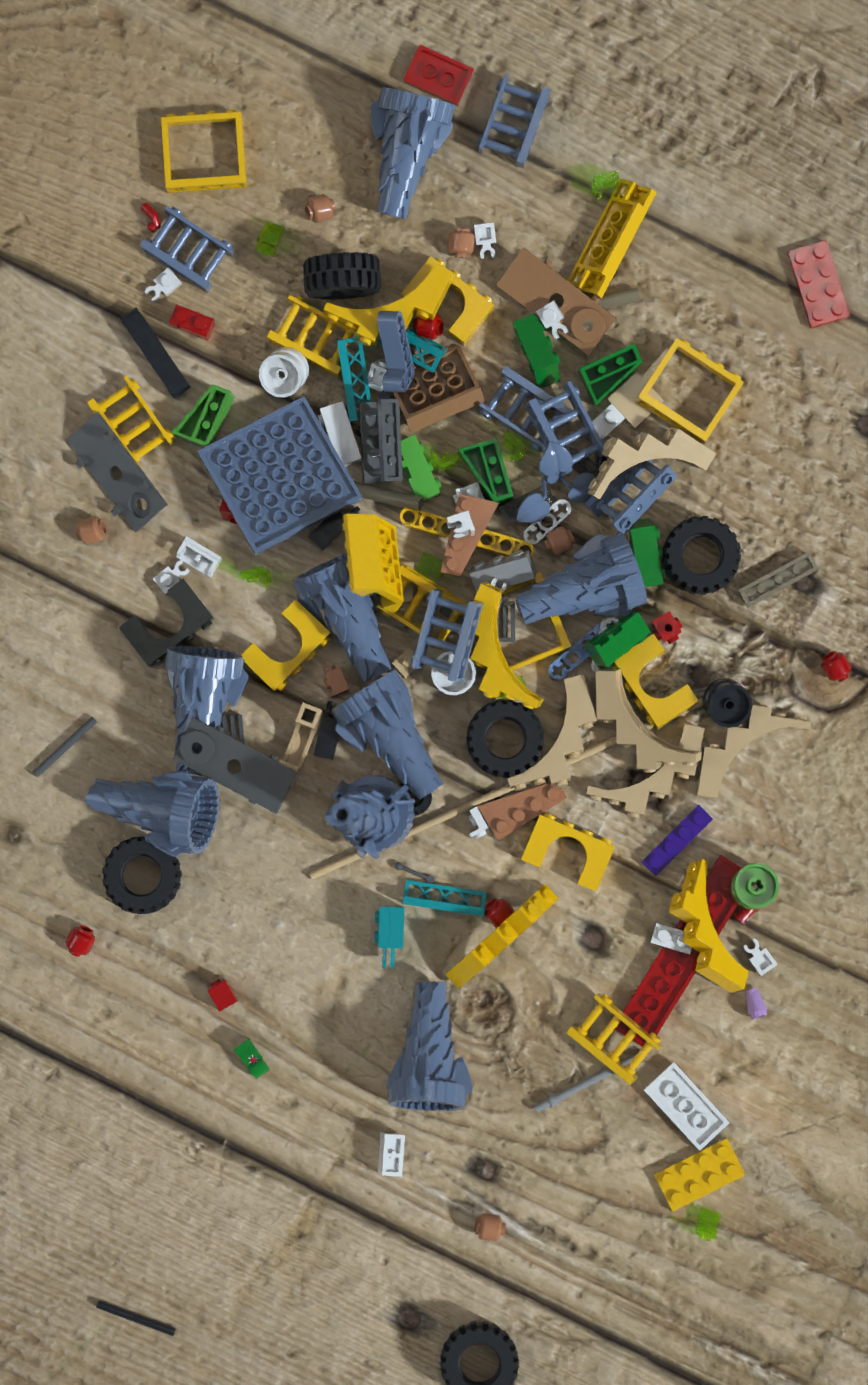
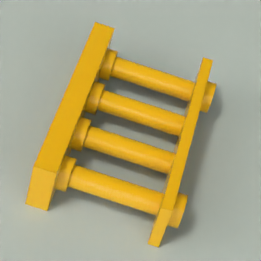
(313, 356)
(101, 408)
(425, 586)
(595, 1046)

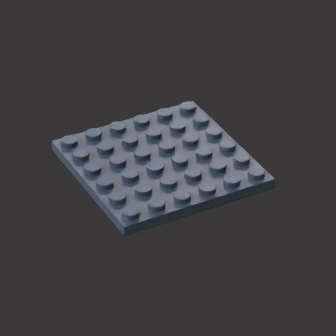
(279, 475)

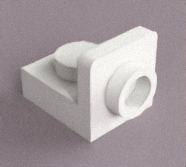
(376, 374)
(470, 490)
(477, 819)

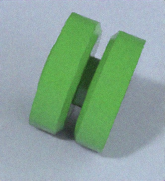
(766, 883)

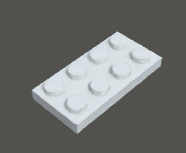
(686, 1106)

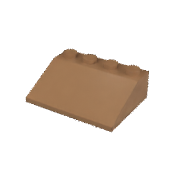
(439, 393)

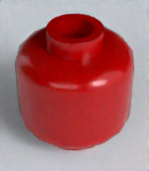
(428, 328)
(836, 666)
(498, 911)
(80, 940)

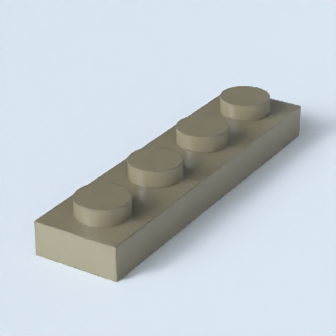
(778, 579)

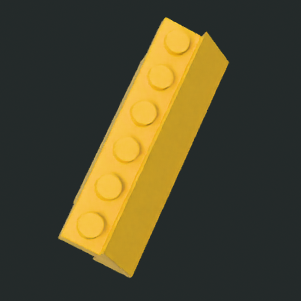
(611, 238)

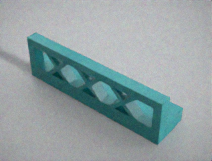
(426, 344)
(348, 385)
(443, 905)

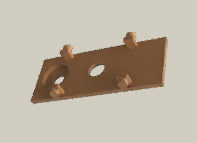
(534, 283)

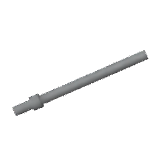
(554, 1099)

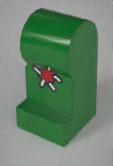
(252, 1058)

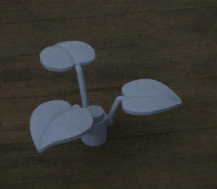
(554, 460)

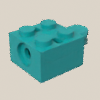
(390, 931)

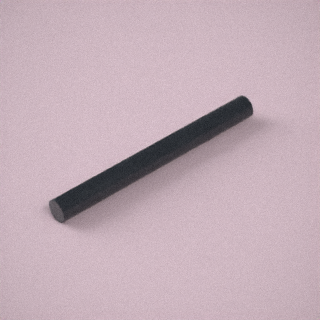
(135, 1318)

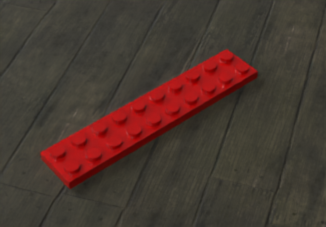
(674, 969)

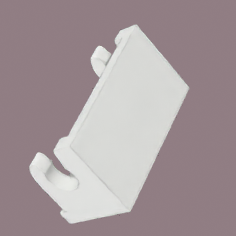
(462, 523)
(198, 557)
(391, 1154)

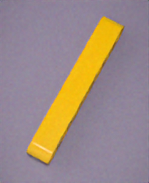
(439, 522)

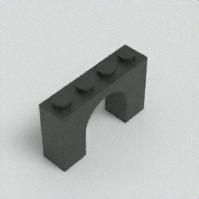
(154, 649)

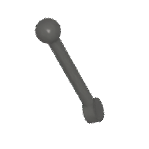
(398, 866)

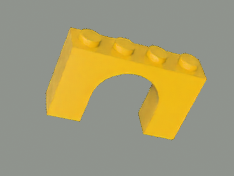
(476, 306)
(277, 673)
(659, 710)
(597, 851)

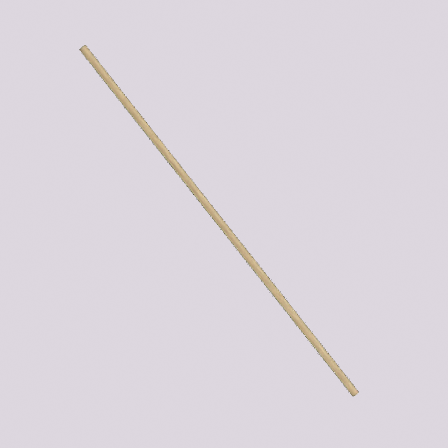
(473, 803)

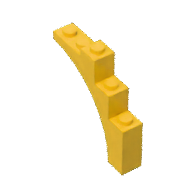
(423, 300)
(488, 653)
(692, 908)
(502, 936)

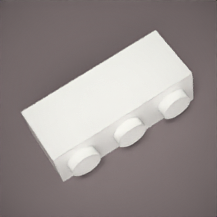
(340, 432)

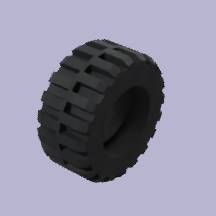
(342, 275)
(720, 535)
(510, 711)
(126, 899)
(473, 1334)

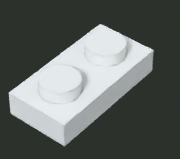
(607, 421)
(669, 938)

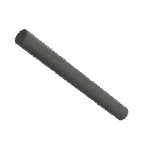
(64, 747)

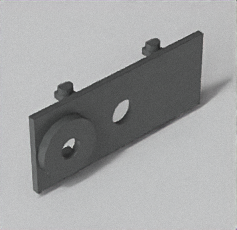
(100, 451)
(260, 778)

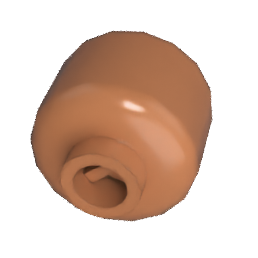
(319, 208)
(461, 242)
(91, 530)
(559, 541)
(489, 1227)

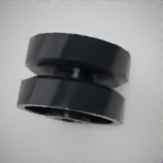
(732, 713)

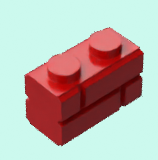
(192, 322)

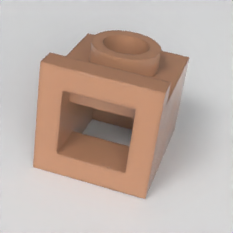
(335, 681)

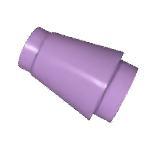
(755, 1004)

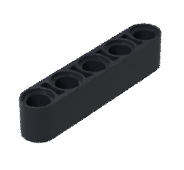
(155, 352)

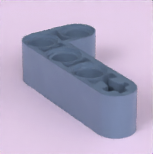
(396, 351)

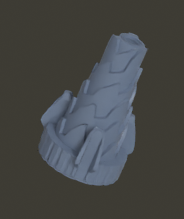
(411, 131)
(600, 580)
(349, 616)
(201, 687)
(385, 720)
(173, 806)
(376, 813)
(426, 1073)

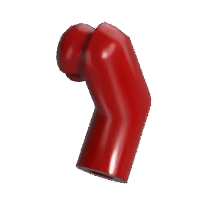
(152, 215)

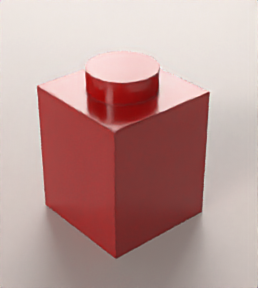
(222, 994)

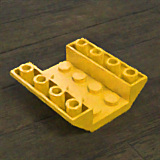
(373, 558)

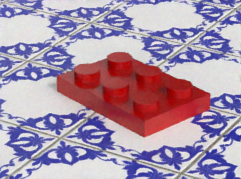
(438, 75)

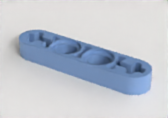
(576, 648)

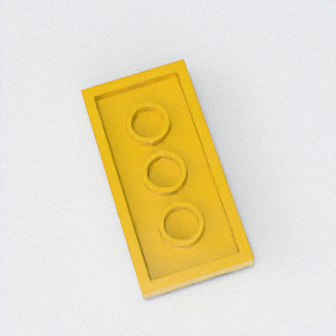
(699, 1174)

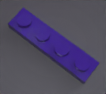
(676, 840)

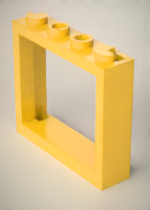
(206, 183)
(672, 417)
(556, 623)

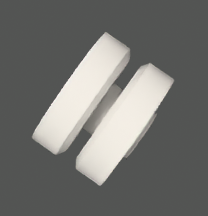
(283, 372)
(441, 681)

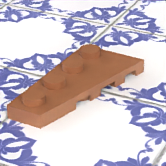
(461, 549)
(518, 809)

